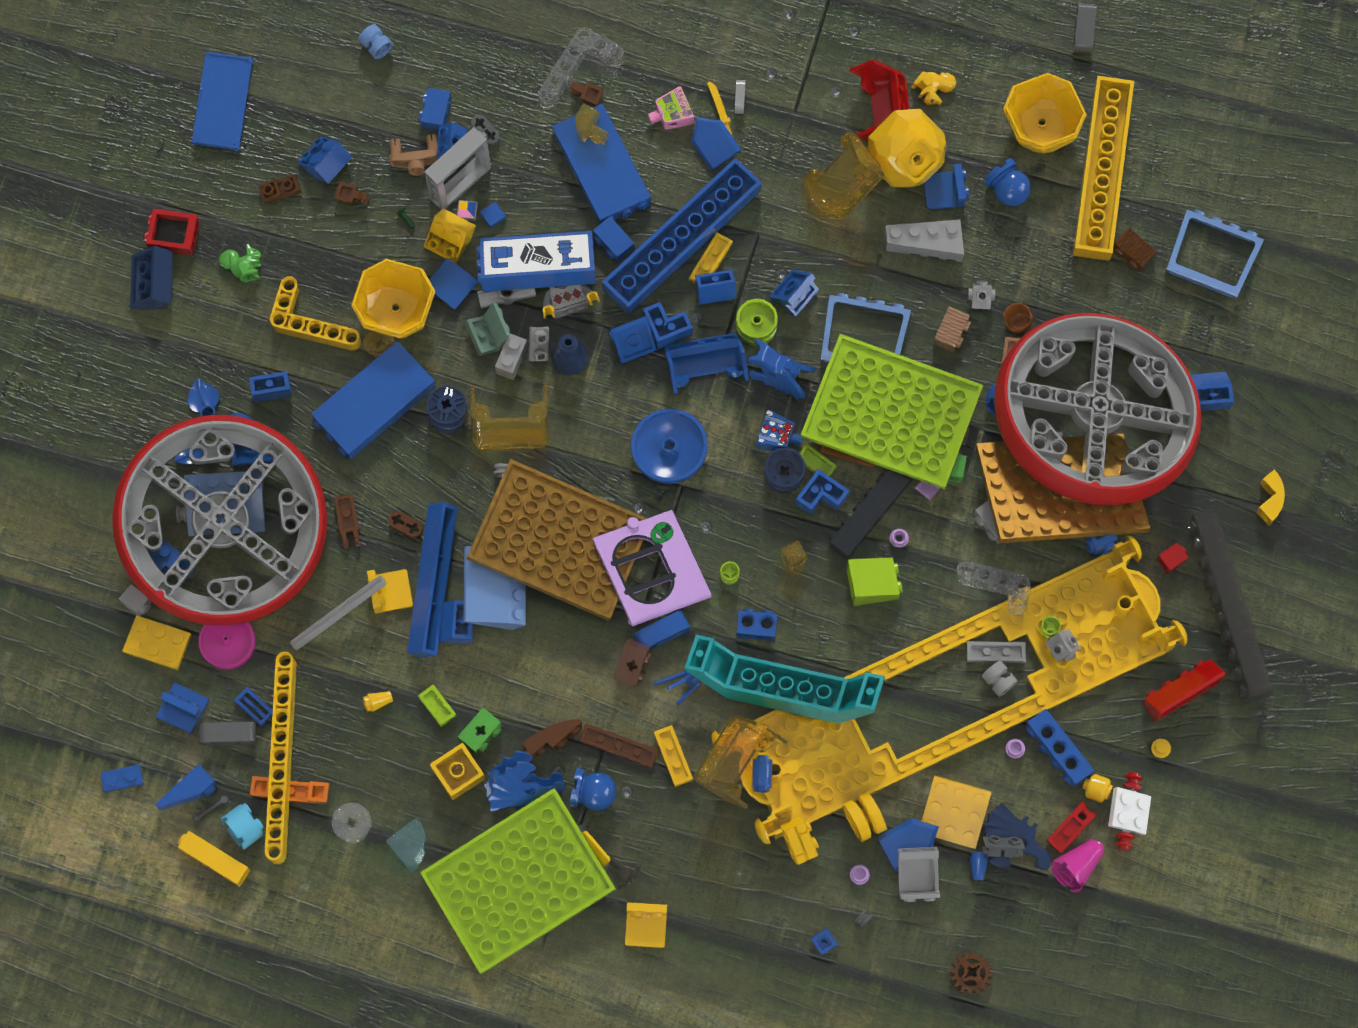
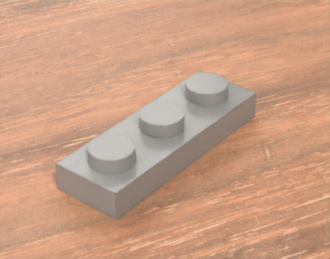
(994, 651)

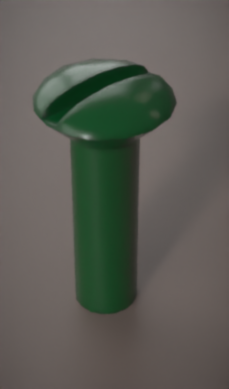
(402, 212)

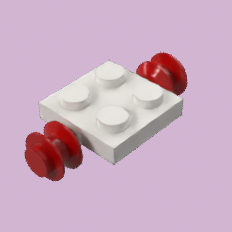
(1129, 811)

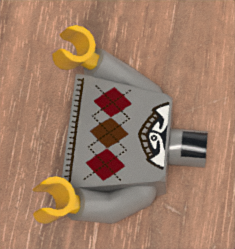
(567, 300)

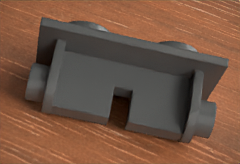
(1012, 846)

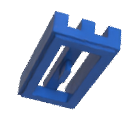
(266, 718)

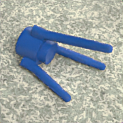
(687, 678)

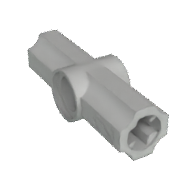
(488, 297)

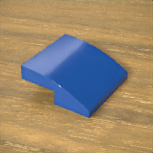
(452, 283)

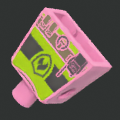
(672, 110)

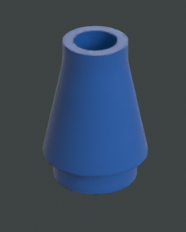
(978, 865)

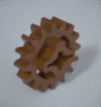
(977, 980)

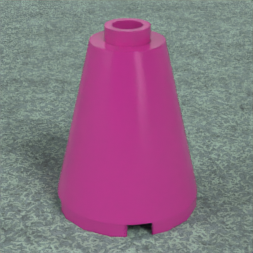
(1078, 864)

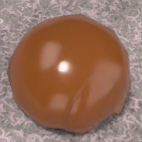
(1018, 318)

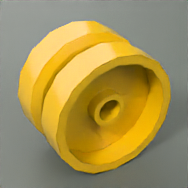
(864, 816)

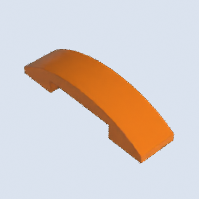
(299, 791)

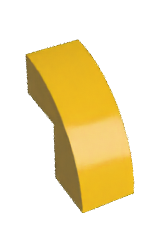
(1271, 508)

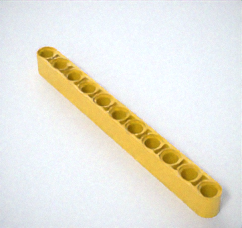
(283, 766)

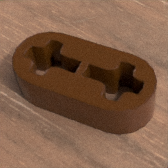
(403, 529)

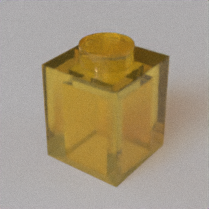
(793, 555)

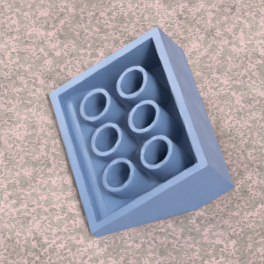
(226, 482)
(492, 597)

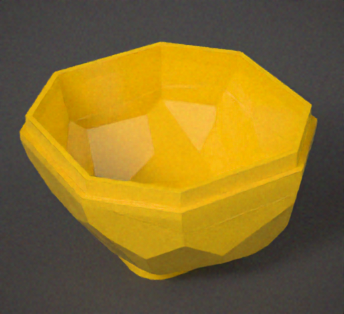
(1045, 100)
(900, 140)
(388, 286)

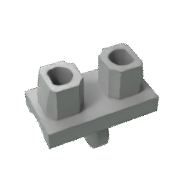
(538, 343)

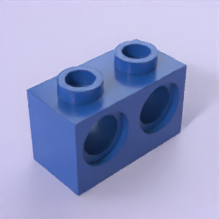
(756, 630)

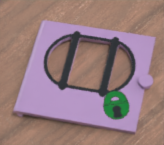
(668, 540)

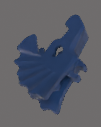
(1005, 825)

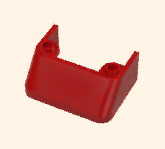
(886, 88)

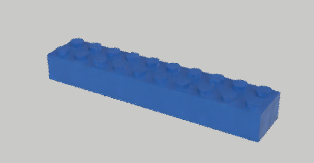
(681, 236)

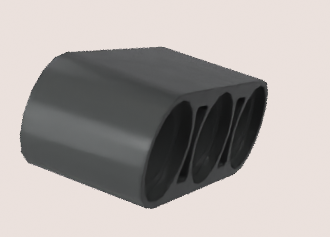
(1084, 28)
(227, 733)

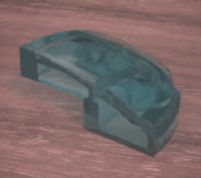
(409, 844)

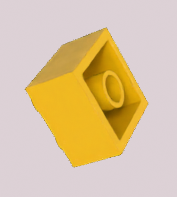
(457, 771)

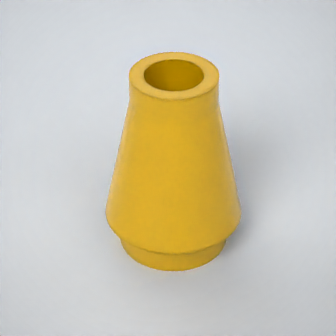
(376, 700)

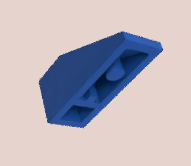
(190, 788)

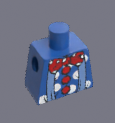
(777, 433)

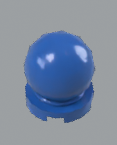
(1009, 185)
(594, 790)

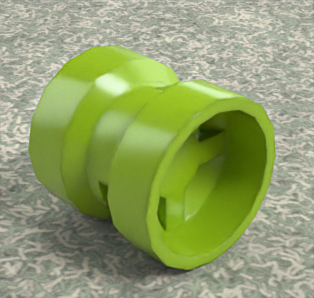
(729, 569)
(1050, 623)

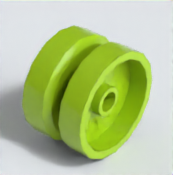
(766, 321)

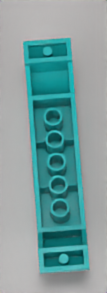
(782, 685)

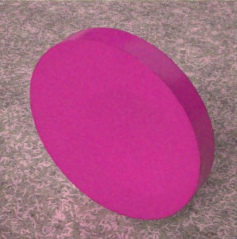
(227, 645)

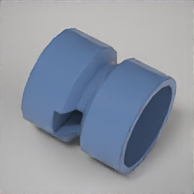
(373, 38)

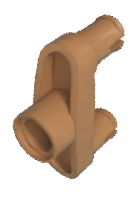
(414, 160)

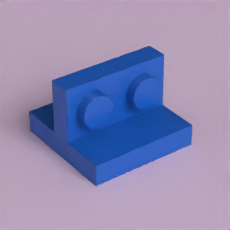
(795, 291)
(633, 339)
(182, 708)

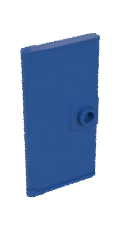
(222, 101)

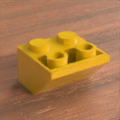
(449, 235)

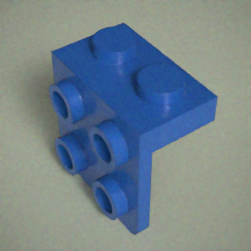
(946, 189)
(1101, 546)

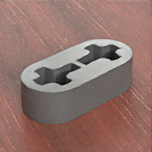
(488, 127)

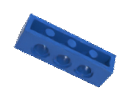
(1045, 721)

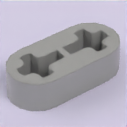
(740, 96)

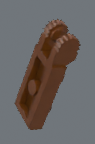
(347, 518)

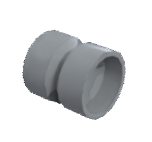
(999, 678)

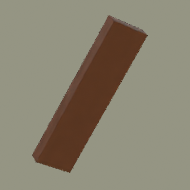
(618, 746)

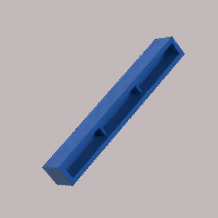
(432, 580)

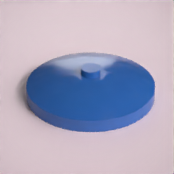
(669, 446)

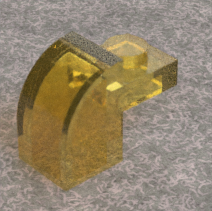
(586, 125)

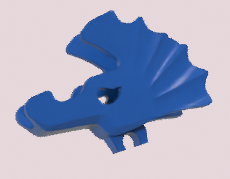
(778, 370)
(508, 783)

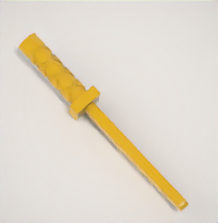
(719, 105)

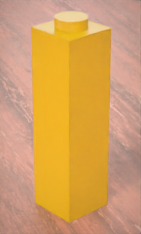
(213, 858)

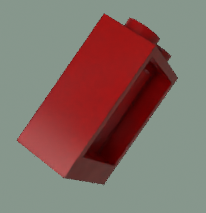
(190, 237)

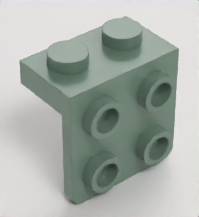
(488, 331)

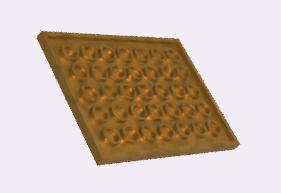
(1032, 512)
(544, 535)

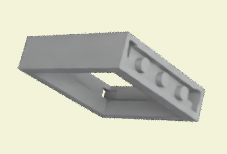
(446, 194)

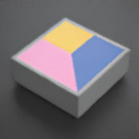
(467, 210)

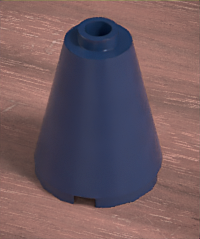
(569, 355)

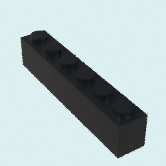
(868, 513)

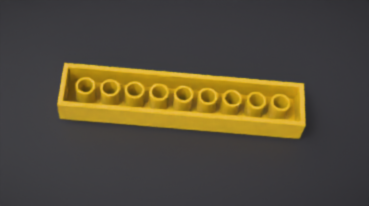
(1103, 168)

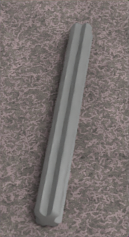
(338, 612)

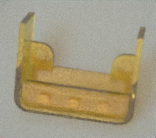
(513, 431)
(731, 756)

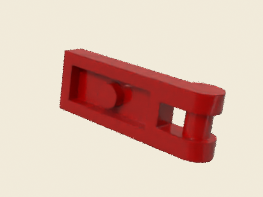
(1070, 828)

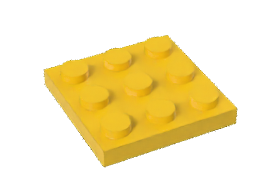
(956, 810)

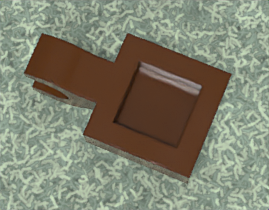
(589, 94)
(349, 193)

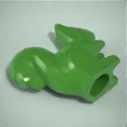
(243, 266)

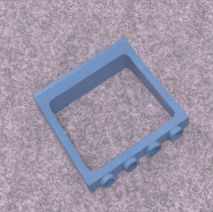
(1201, 279)
(878, 305)

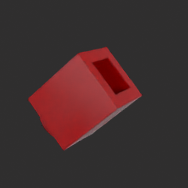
(1172, 558)

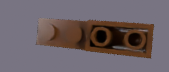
(552, 736)

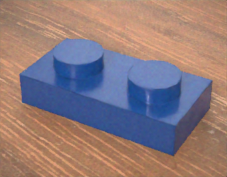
(122, 778)

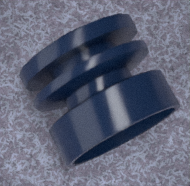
(453, 417)
(788, 460)

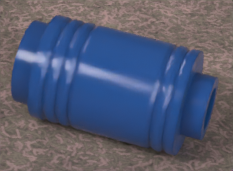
(762, 774)

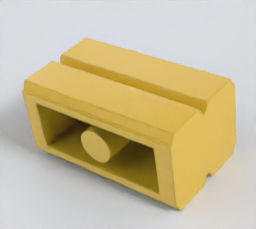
(798, 839)

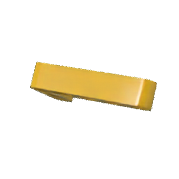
(308, 324)

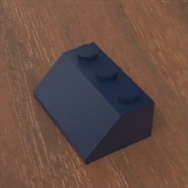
(151, 279)

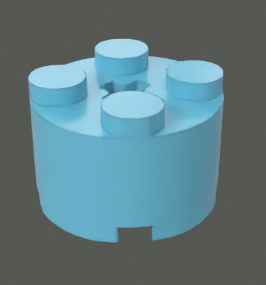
(242, 826)

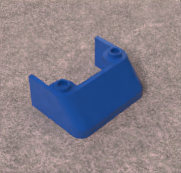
(705, 357)

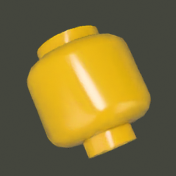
(1098, 788)

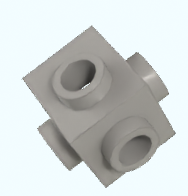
(981, 302)
(1063, 646)

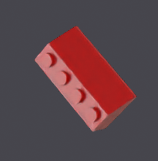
(1183, 690)

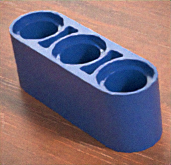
(662, 630)

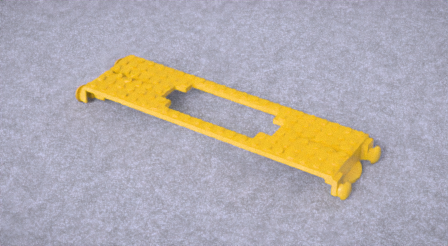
(832, 761)

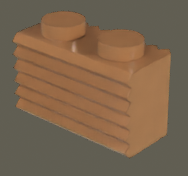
(951, 329)

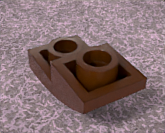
(277, 190)

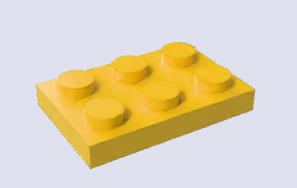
(157, 642)

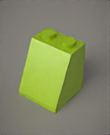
(873, 580)

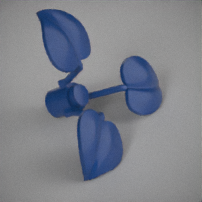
(202, 400)

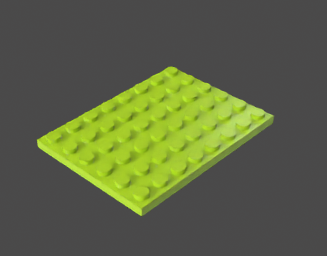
(892, 411)
(518, 881)

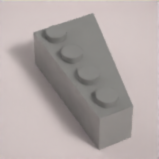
(927, 239)

